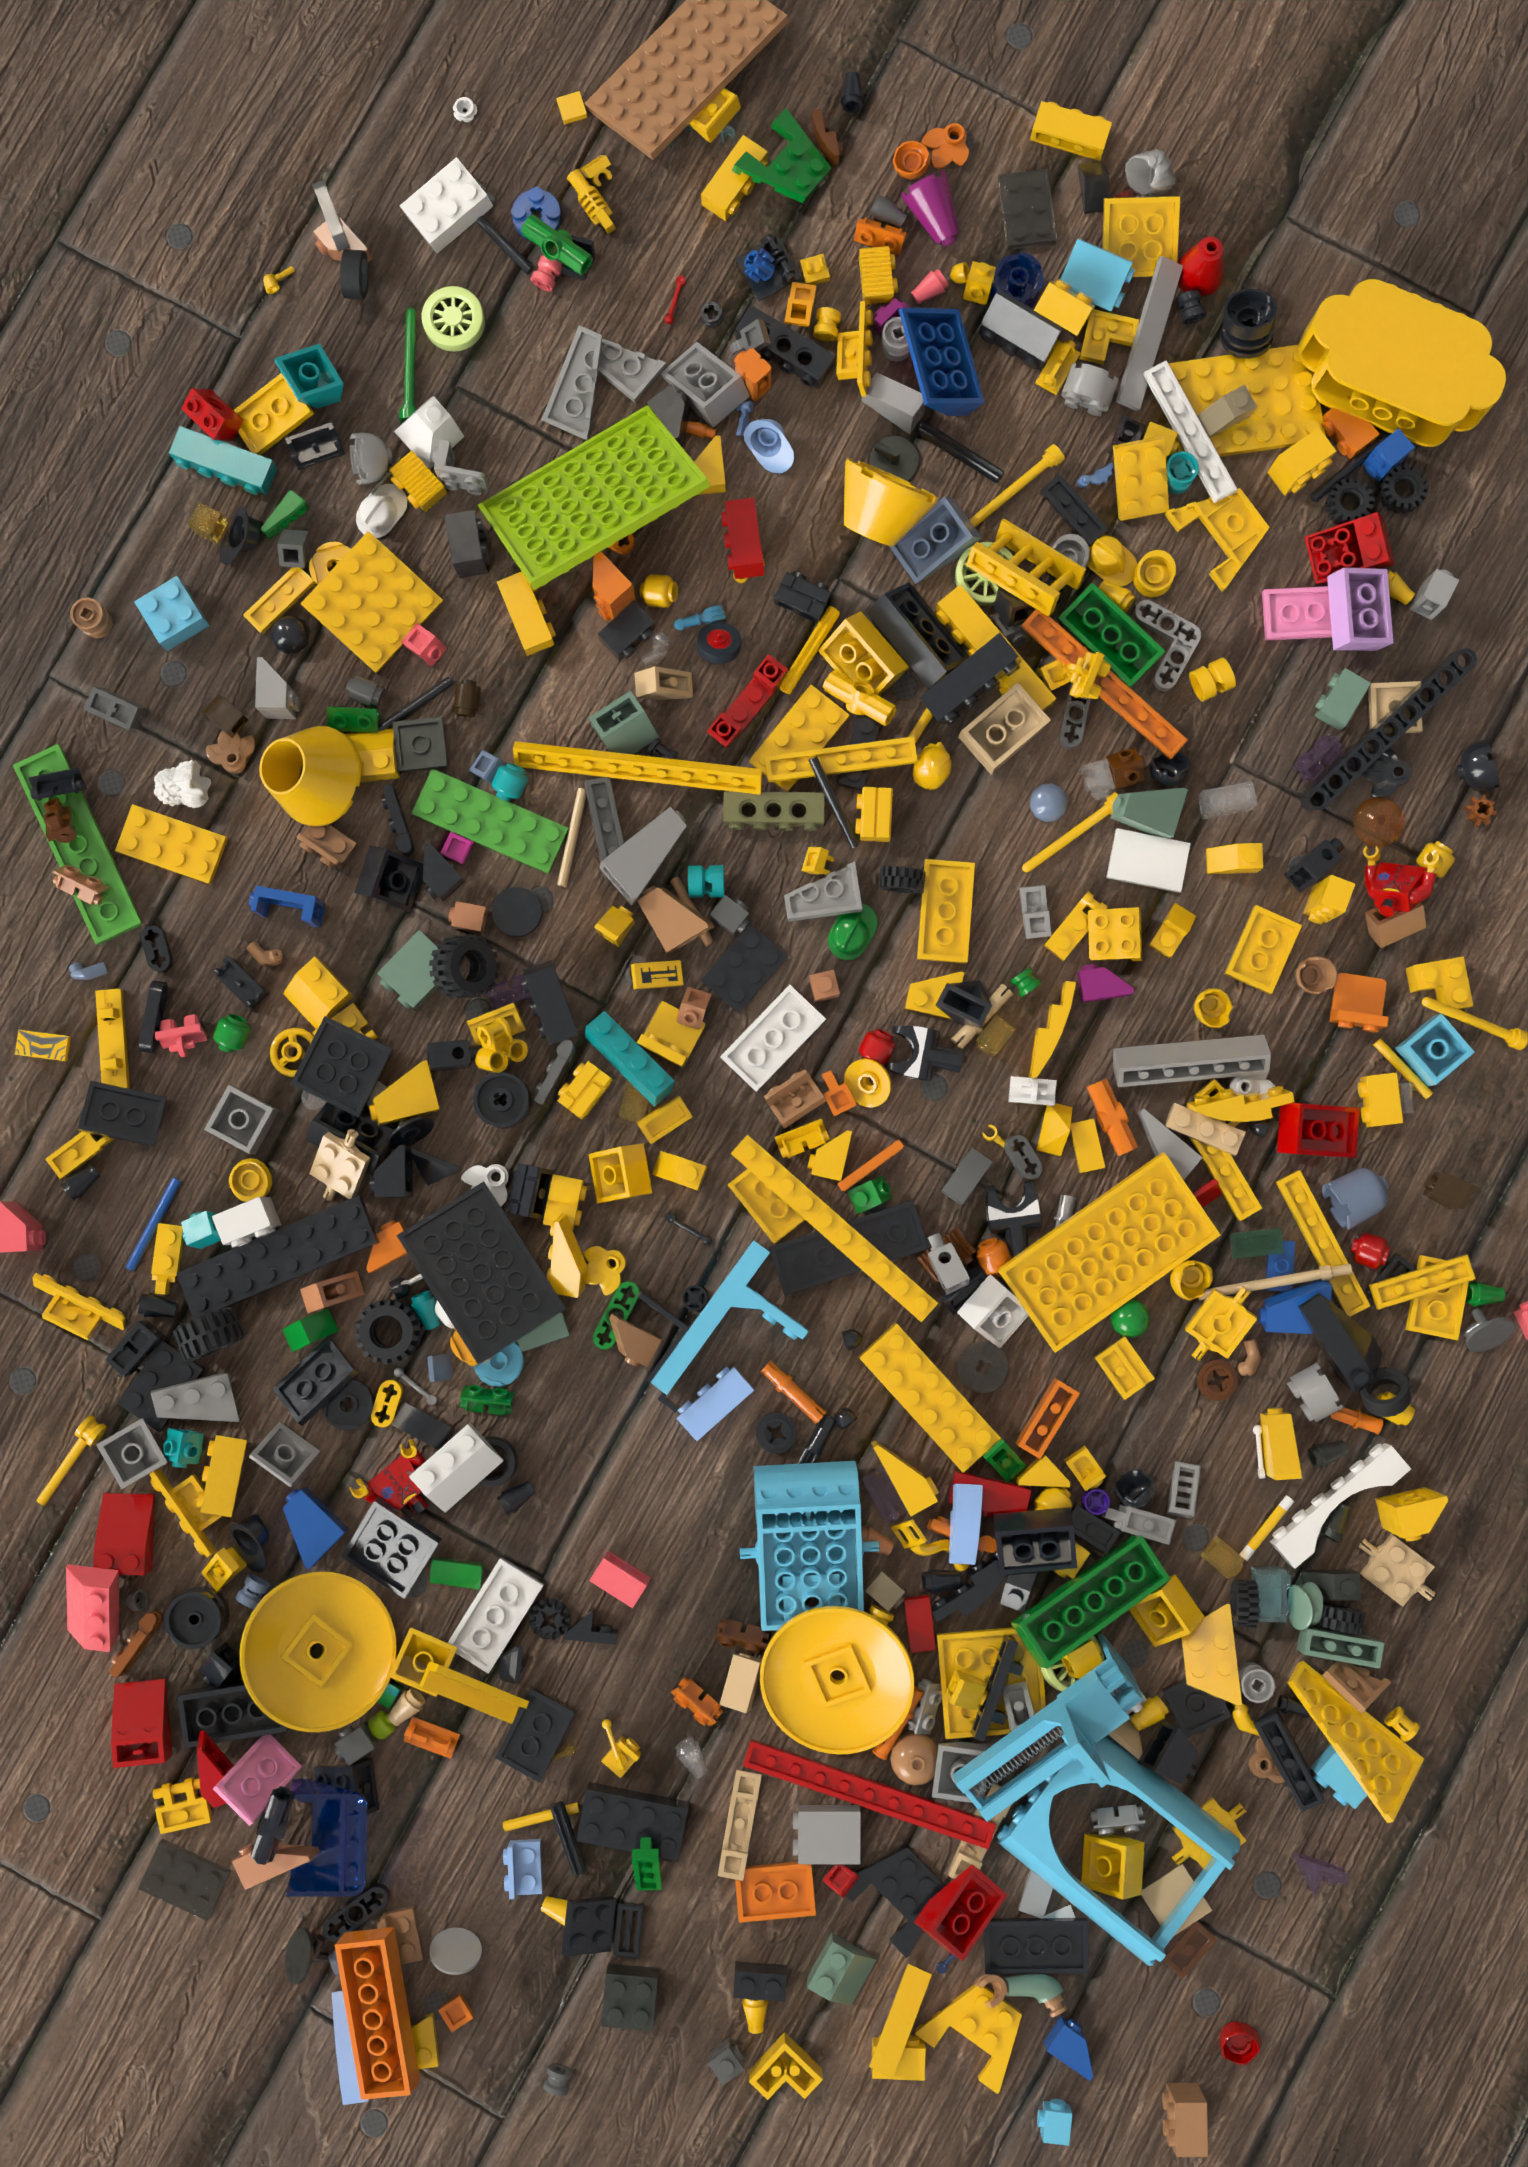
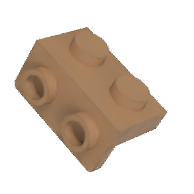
(794, 1098)

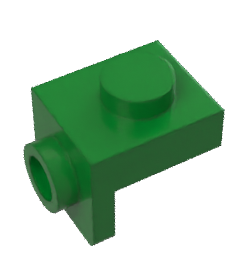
(870, 1194)

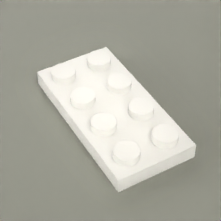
(773, 1038)
(495, 1615)

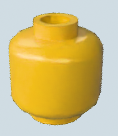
(658, 591)
(1443, 851)
(1053, 1498)

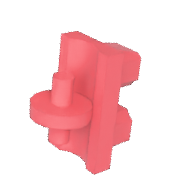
(181, 1038)

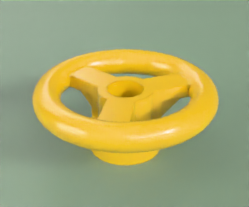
(292, 1034)

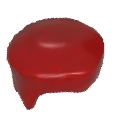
(1239, 2042)

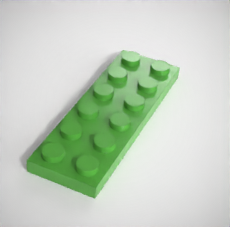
(490, 821)

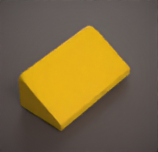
(716, 115)

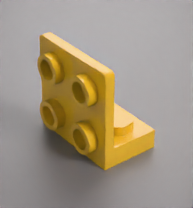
(1115, 934)
(668, 1037)

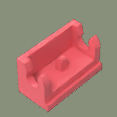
(620, 1579)

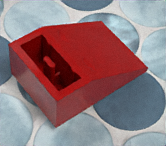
(1350, 545)
(140, 1723)

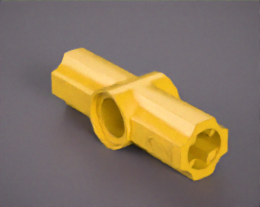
(859, 698)

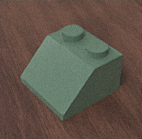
(840, 1970)

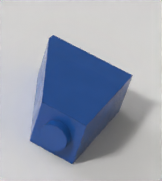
(1282, 1313)
(312, 1525)

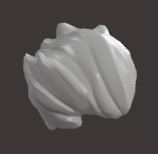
(1150, 173)

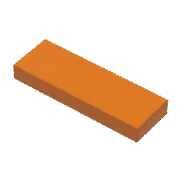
(870, 1165)

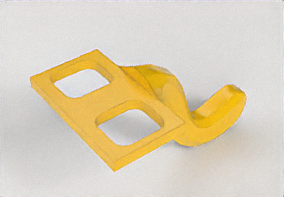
(918, 1545)

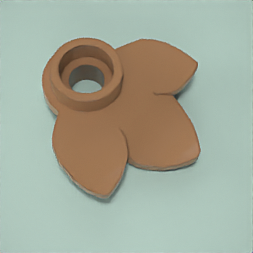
(231, 748)
(1270, 1770)

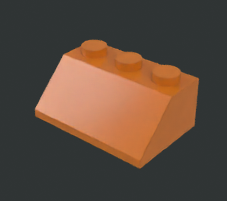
(611, 588)

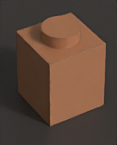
(468, 917)
(824, 986)

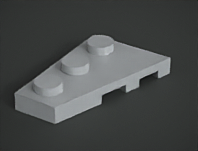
(628, 370)
(829, 896)
(198, 1400)

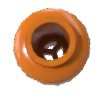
(992, 1255)

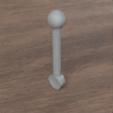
(431, 1399)

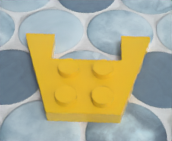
(1232, 524)
(988, 2028)

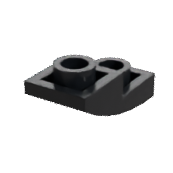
(421, 1425)

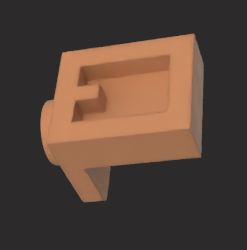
(693, 1008)

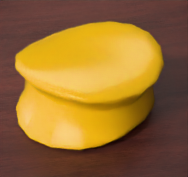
(1154, 573)
(250, 1180)

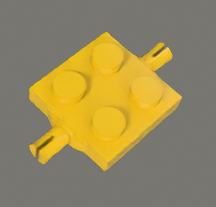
(1220, 1323)
(1227, 1819)

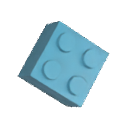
(171, 613)
(1434, 1050)

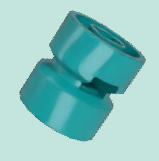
(1184, 468)
(696, 881)

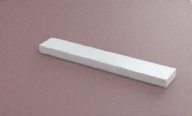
(1190, 431)

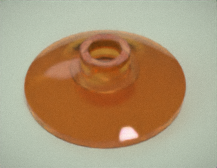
(1368, 828)

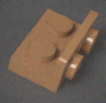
(329, 843)
(406, 1933)

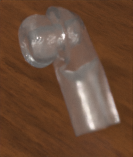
(659, 650)

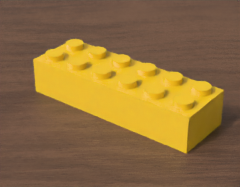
(929, 1397)

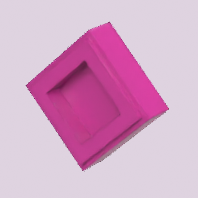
(457, 848)

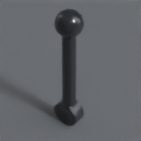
(671, 1218)

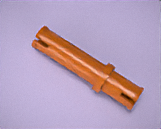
(792, 1391)
(884, 1748)

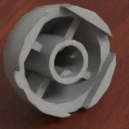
(369, 457)

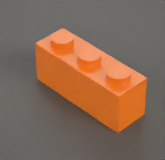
(1047, 1418)

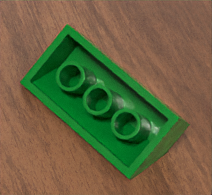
(1112, 633)

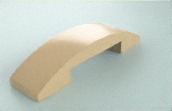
(739, 1825)
(971, 1854)

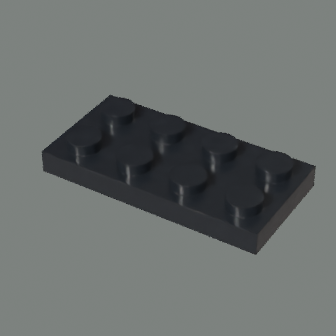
(1036, 1946)

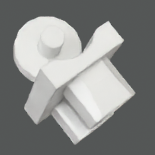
(1032, 1091)

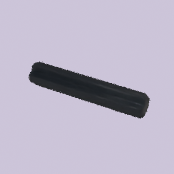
(568, 1838)

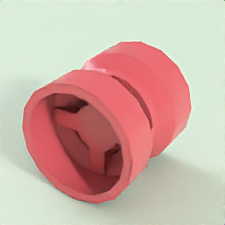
(546, 273)

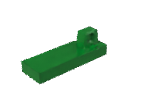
(647, 1866)

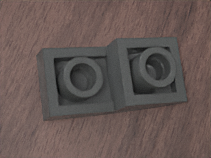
(966, 1176)

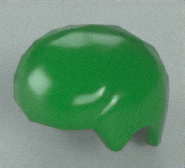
(1131, 1319)

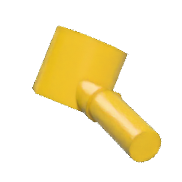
(271, 280)
(996, 1138)

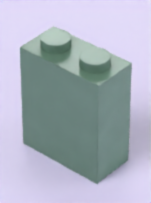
(409, 972)

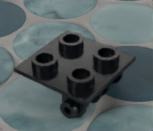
(784, 272)

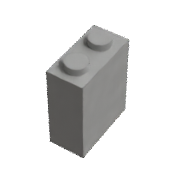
(827, 1834)

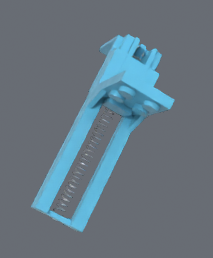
(1086, 1715)

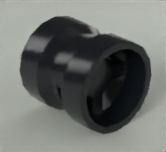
(1191, 307)

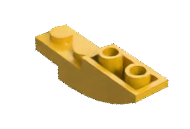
(1238, 1108)

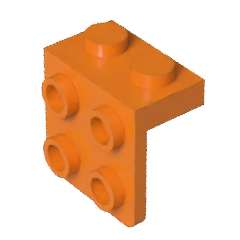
(1359, 1002)

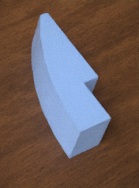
(965, 1523)

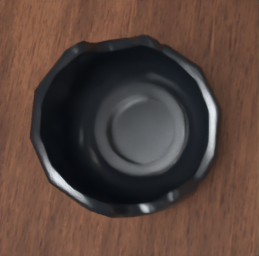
(290, 634)
(1170, 771)
(1135, 1488)

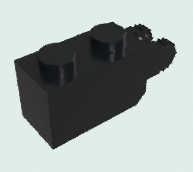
(1014, 610)

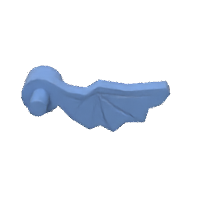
(745, 407)
(1100, 476)

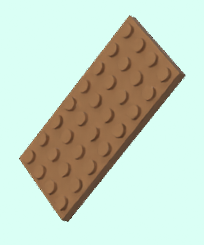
(683, 69)

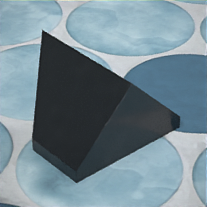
(965, 1003)

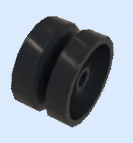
(490, 1091)
(198, 1631)

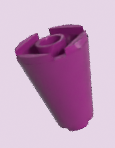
(934, 208)

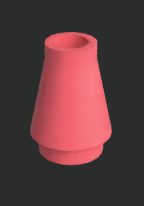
(930, 287)

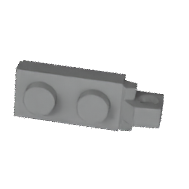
(1142, 1523)

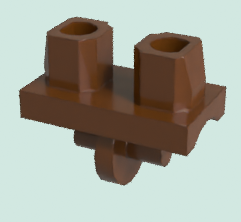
(59, 821)

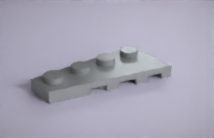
(574, 391)

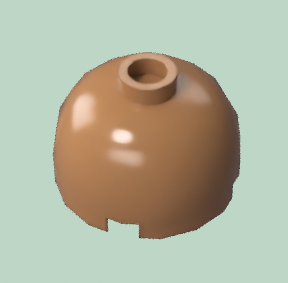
(914, 1758)

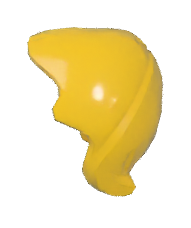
(932, 766)
(1191, 1279)

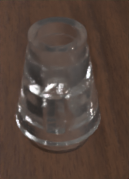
(691, 1756)

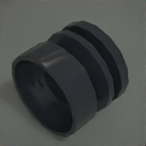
(1249, 323)

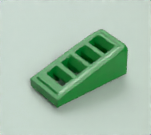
(285, 513)

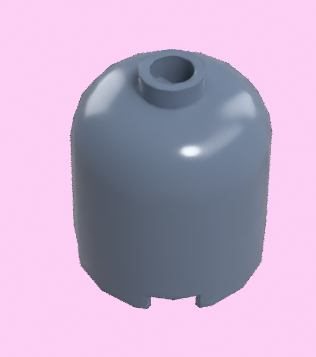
(1356, 1196)

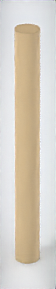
(572, 837)

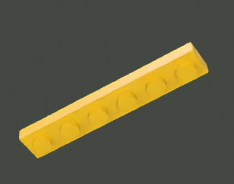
(842, 759)
(1321, 1241)

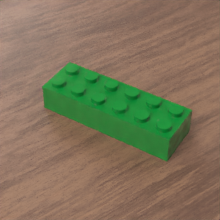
(1090, 1601)

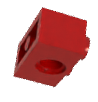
(212, 414)

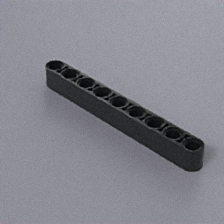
(1399, 725)

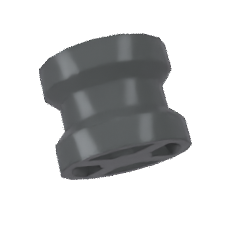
(558, 2079)

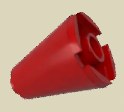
(1203, 267)

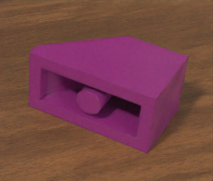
(1100, 984)

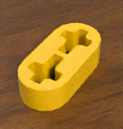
(393, 1404)

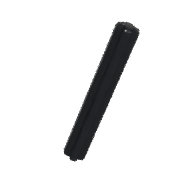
(960, 451)

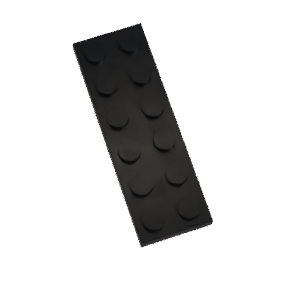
(816, 1260)

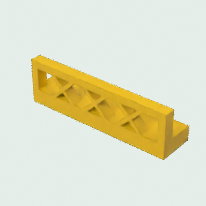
(471, 1692)

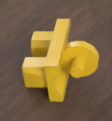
(1085, 673)

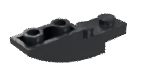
(971, 1596)

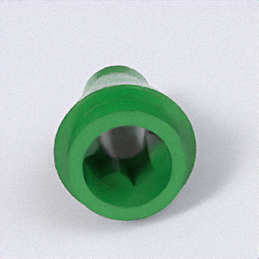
(1483, 1294)

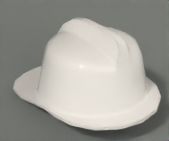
(381, 511)

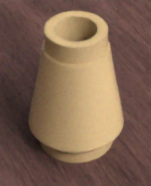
(407, 1706)

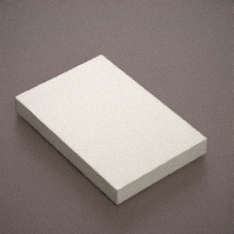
(1148, 860)

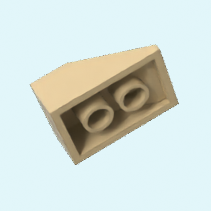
(1004, 728)

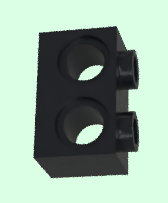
(135, 1348)

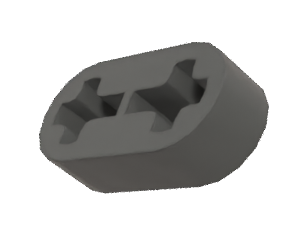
(1027, 1154)

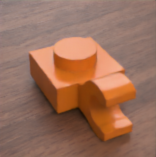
(839, 1096)

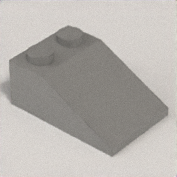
(707, 383)

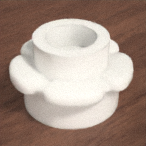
(461, 104)

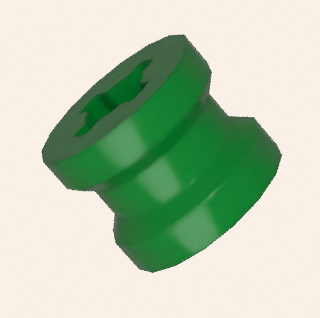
(1025, 982)

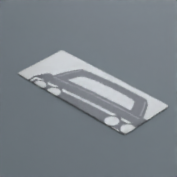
(384, 477)

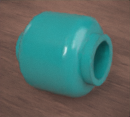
(509, 781)

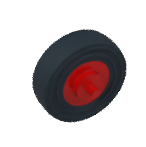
(718, 643)

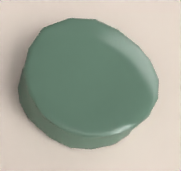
(1305, 1605)

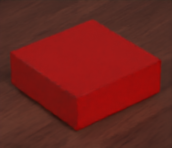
(840, 1879)

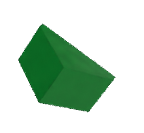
(310, 1329)

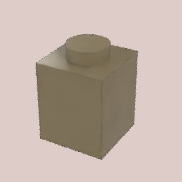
(885, 1590)

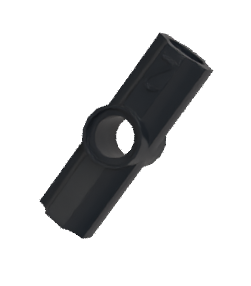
(272, 1825)

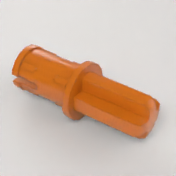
(1358, 1419)

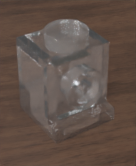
(1098, 779)

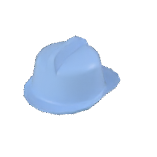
(769, 445)

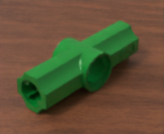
(557, 245)

